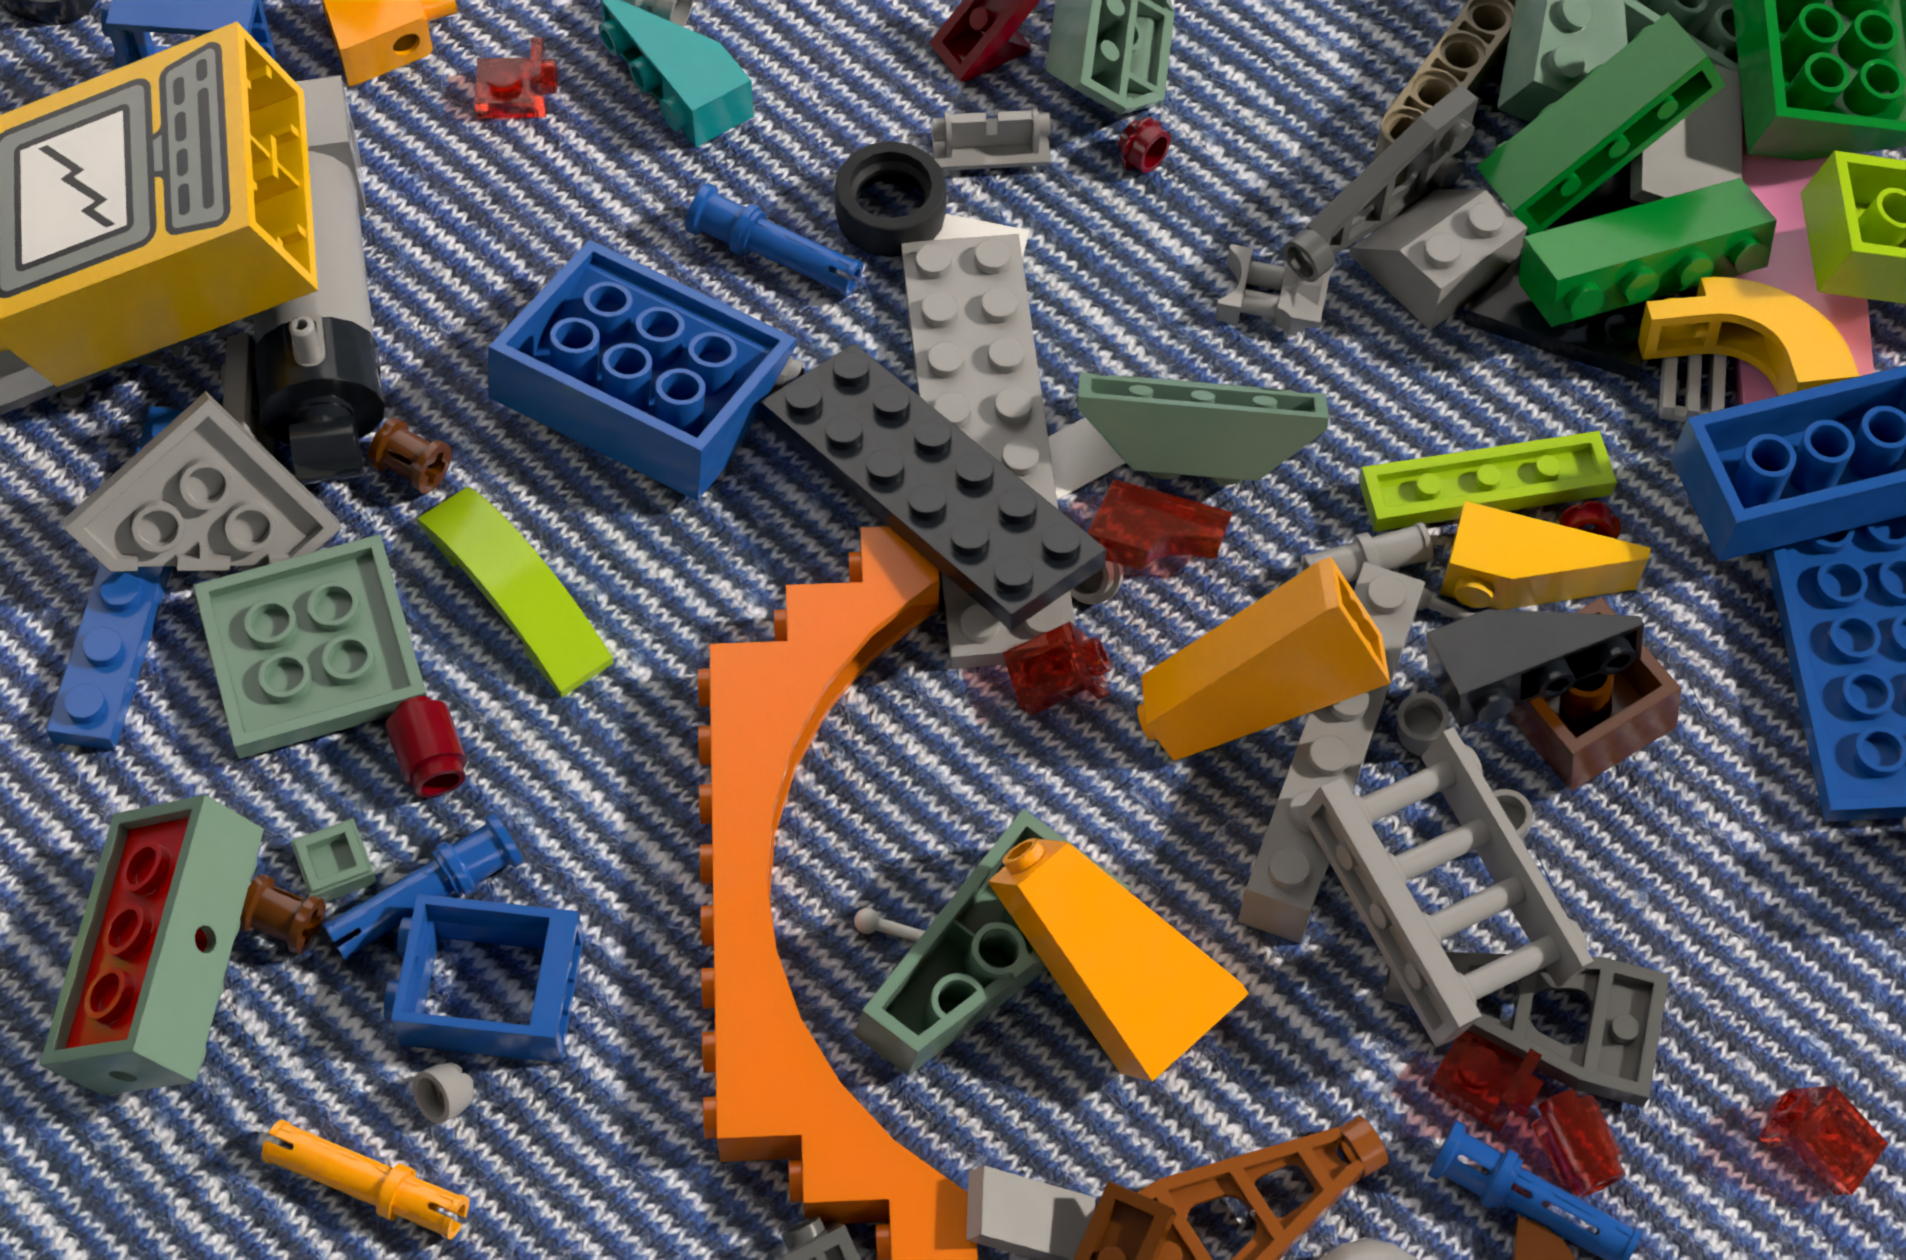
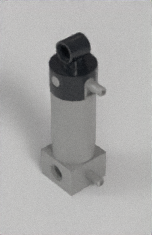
(319, 351)

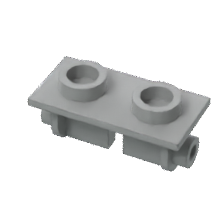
(998, 142)

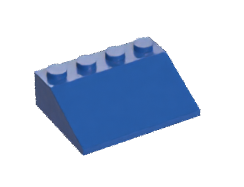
(638, 368)

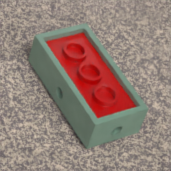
(153, 947)

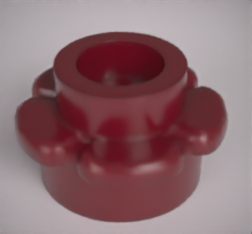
(1144, 145)
(1592, 513)

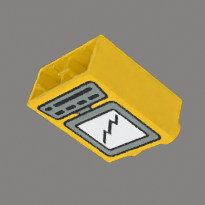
(153, 206)

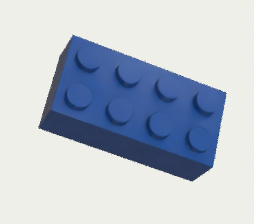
(1797, 464)

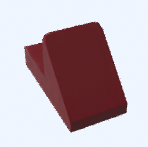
(982, 36)

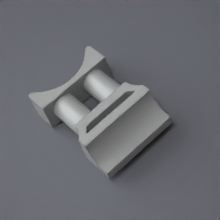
(1295, 308)

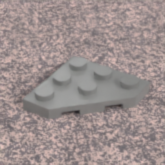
(201, 502)

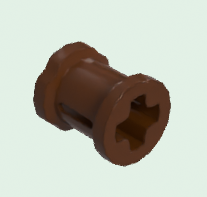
(410, 455)
(282, 914)

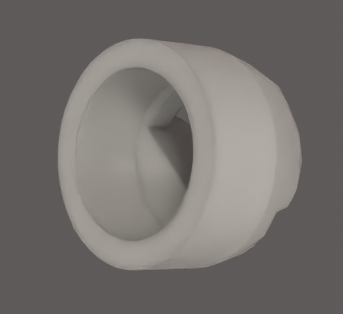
(442, 1092)

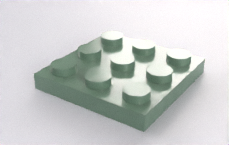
(308, 645)

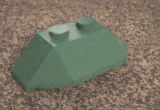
(1113, 50)
(1200, 426)

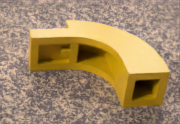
(1752, 323)

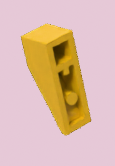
(1525, 561)

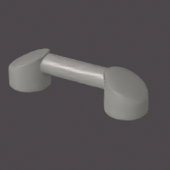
(1420, 723)

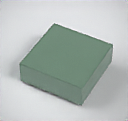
(333, 861)

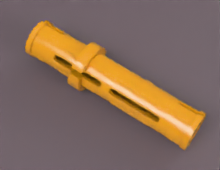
(390, 1189)

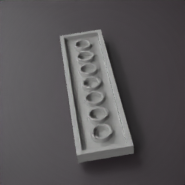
(983, 375)

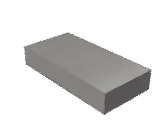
(1025, 1215)

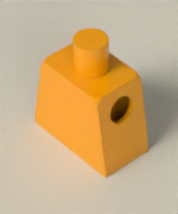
(381, 34)

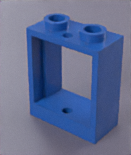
(131, 22)
(493, 923)

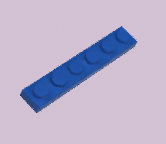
(110, 643)

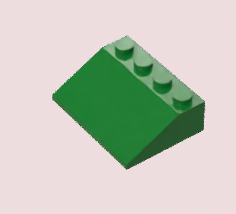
(1821, 76)

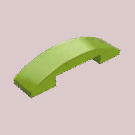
(519, 587)

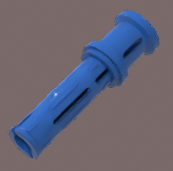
(749, 232)
(452, 870)
(1610, 1242)

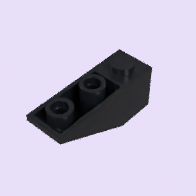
(1517, 656)

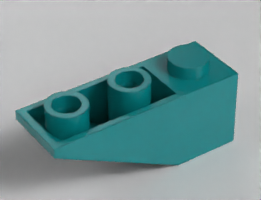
(685, 71)

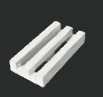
(1716, 387)

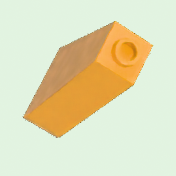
(1266, 665)
(1115, 959)

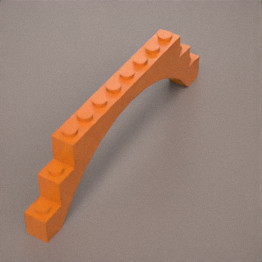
(771, 1077)

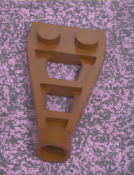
(1236, 1179)

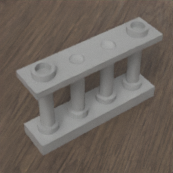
(1413, 938)

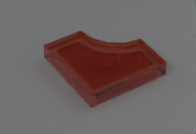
(1150, 524)

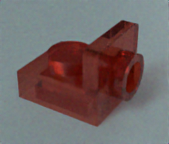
(515, 84)
(1057, 668)
(1487, 1080)
(1825, 1135)

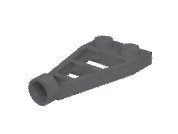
(1435, 156)
(1619, 1033)

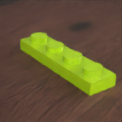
(1495, 477)

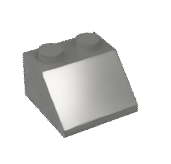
(1442, 251)

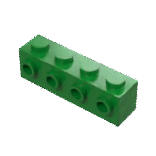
(1601, 124)
(1645, 251)

